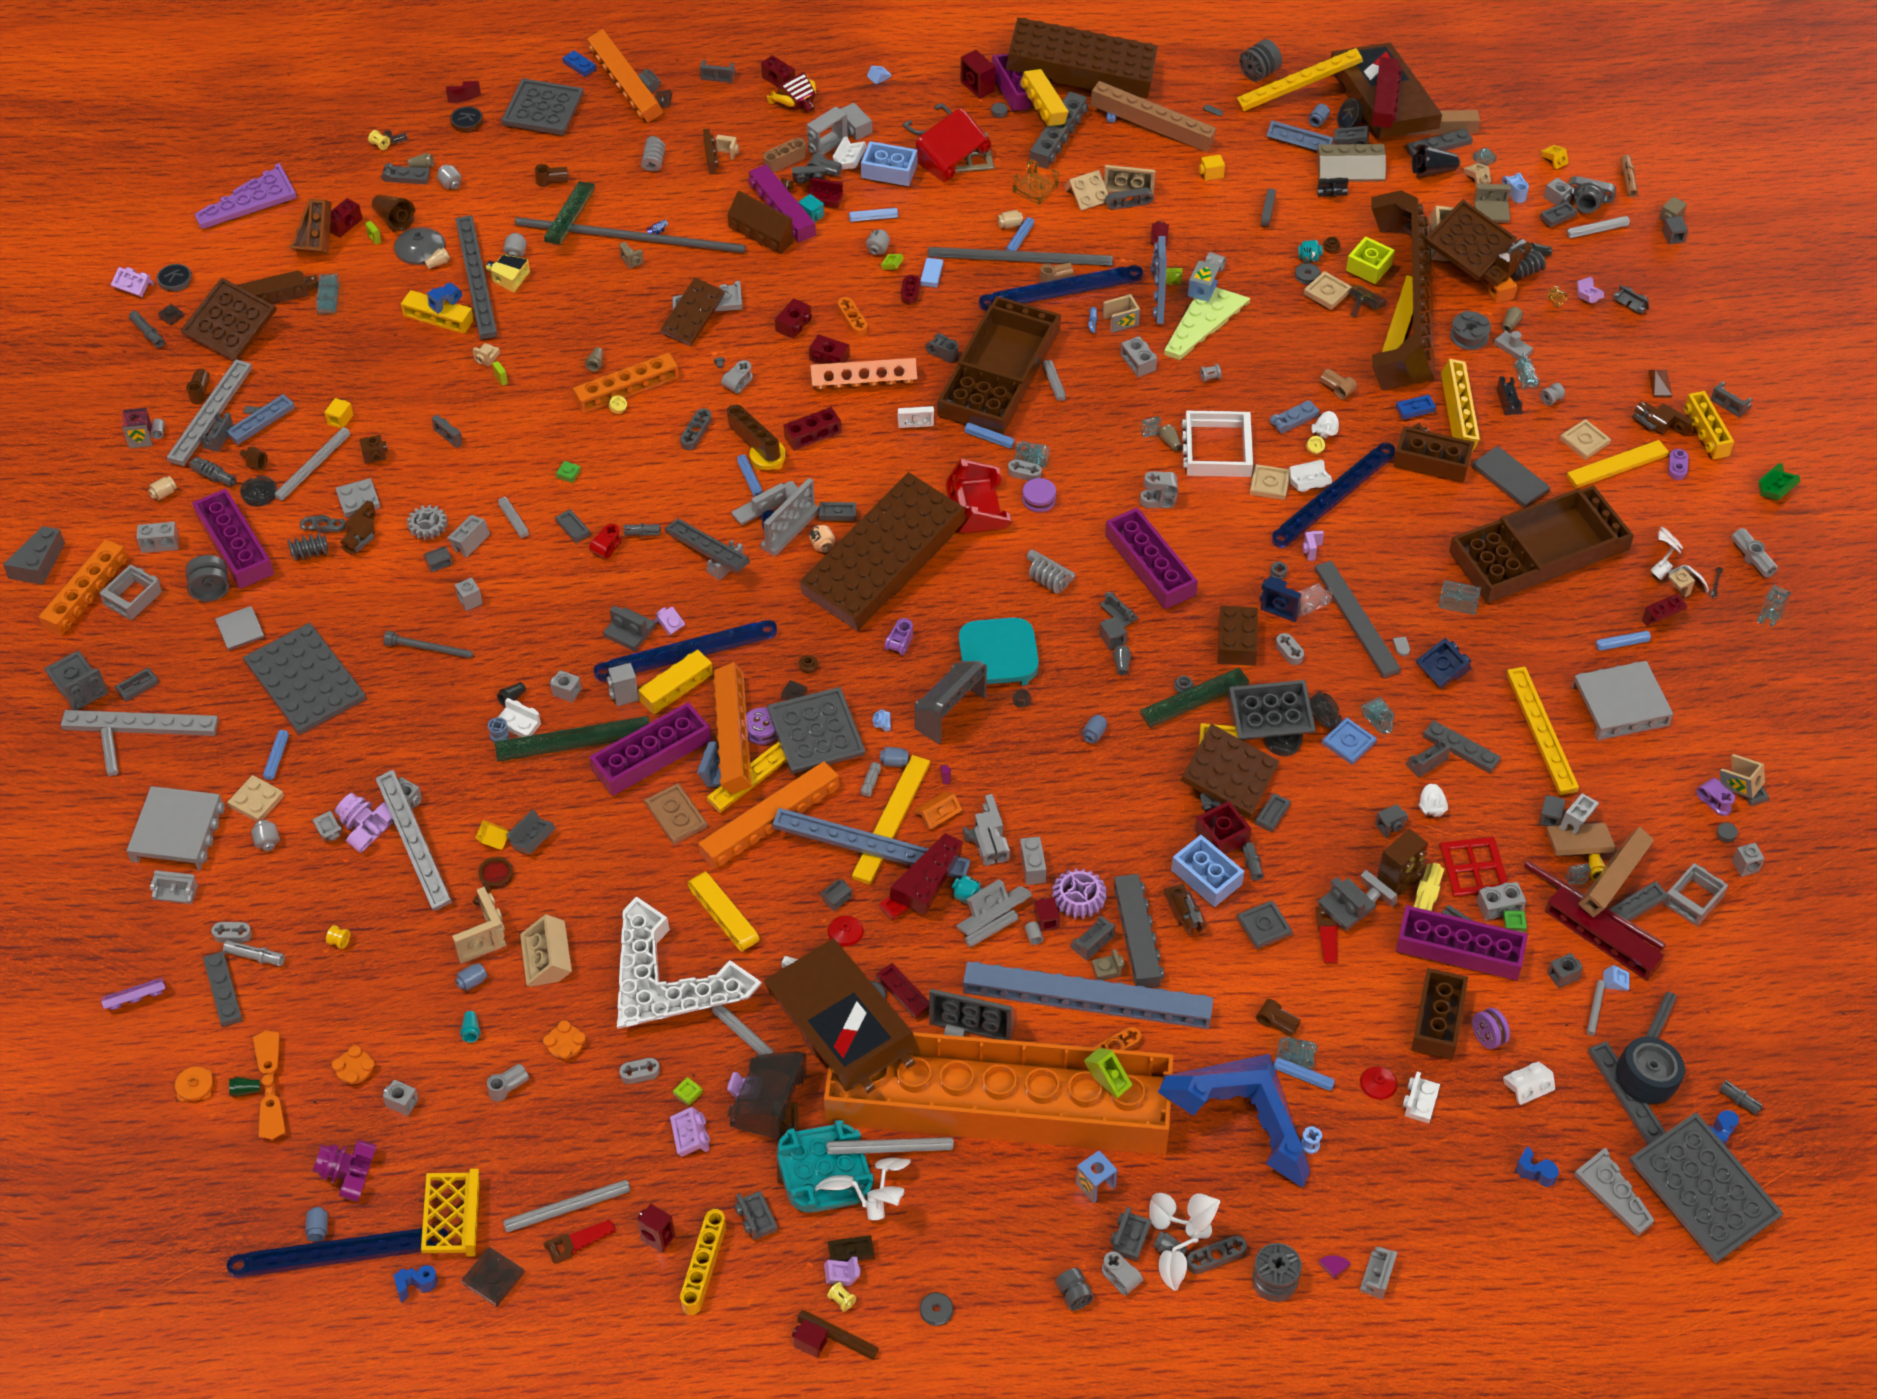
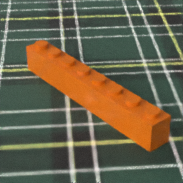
(626, 77)
(732, 728)
(759, 820)

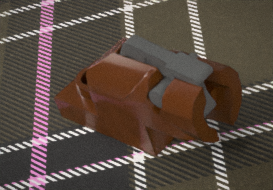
(1507, 262)
(1662, 418)
(359, 529)
(1184, 908)

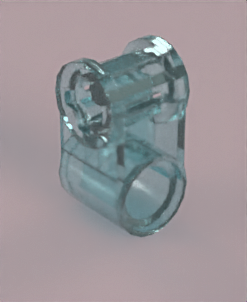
(1033, 453)
(1378, 714)
(1297, 1051)

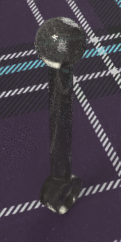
(1714, 593)

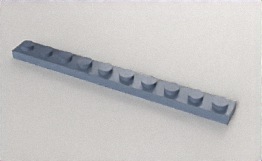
(857, 840)

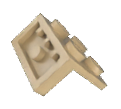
(1088, 190)

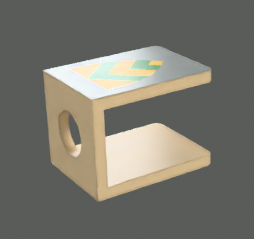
(1121, 313)
(1743, 776)

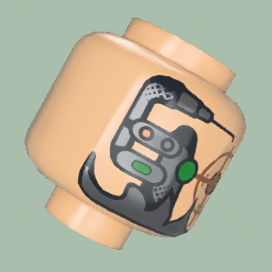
(822, 538)

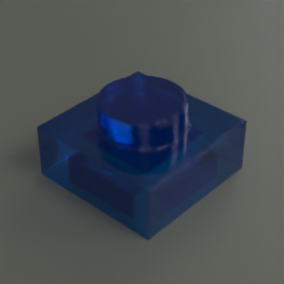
(657, 227)

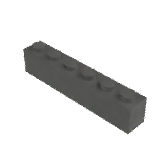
(1137, 931)

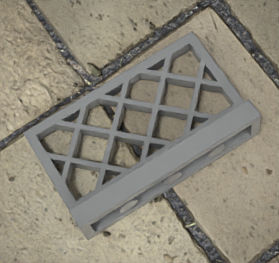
(790, 518)

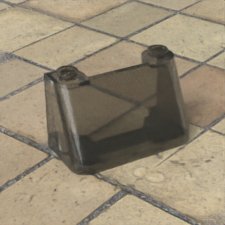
(767, 1092)

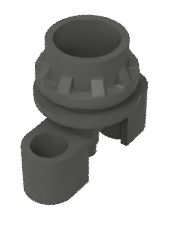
(1591, 193)

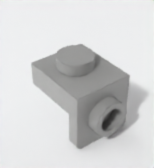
(327, 827)

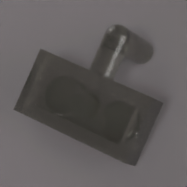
(1364, 295)

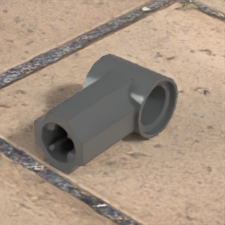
(831, 167)

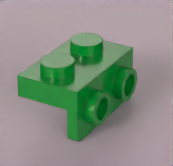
(1777, 482)

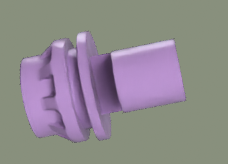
(369, 825)

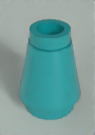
(470, 1028)

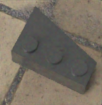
(36, 557)

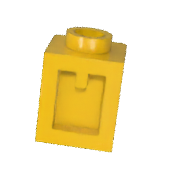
(1557, 155)

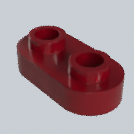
(910, 289)

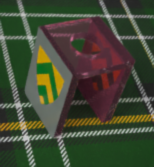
(136, 427)

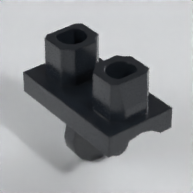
(1332, 187)

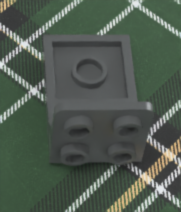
(76, 680)

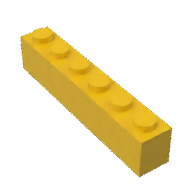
(1459, 401)

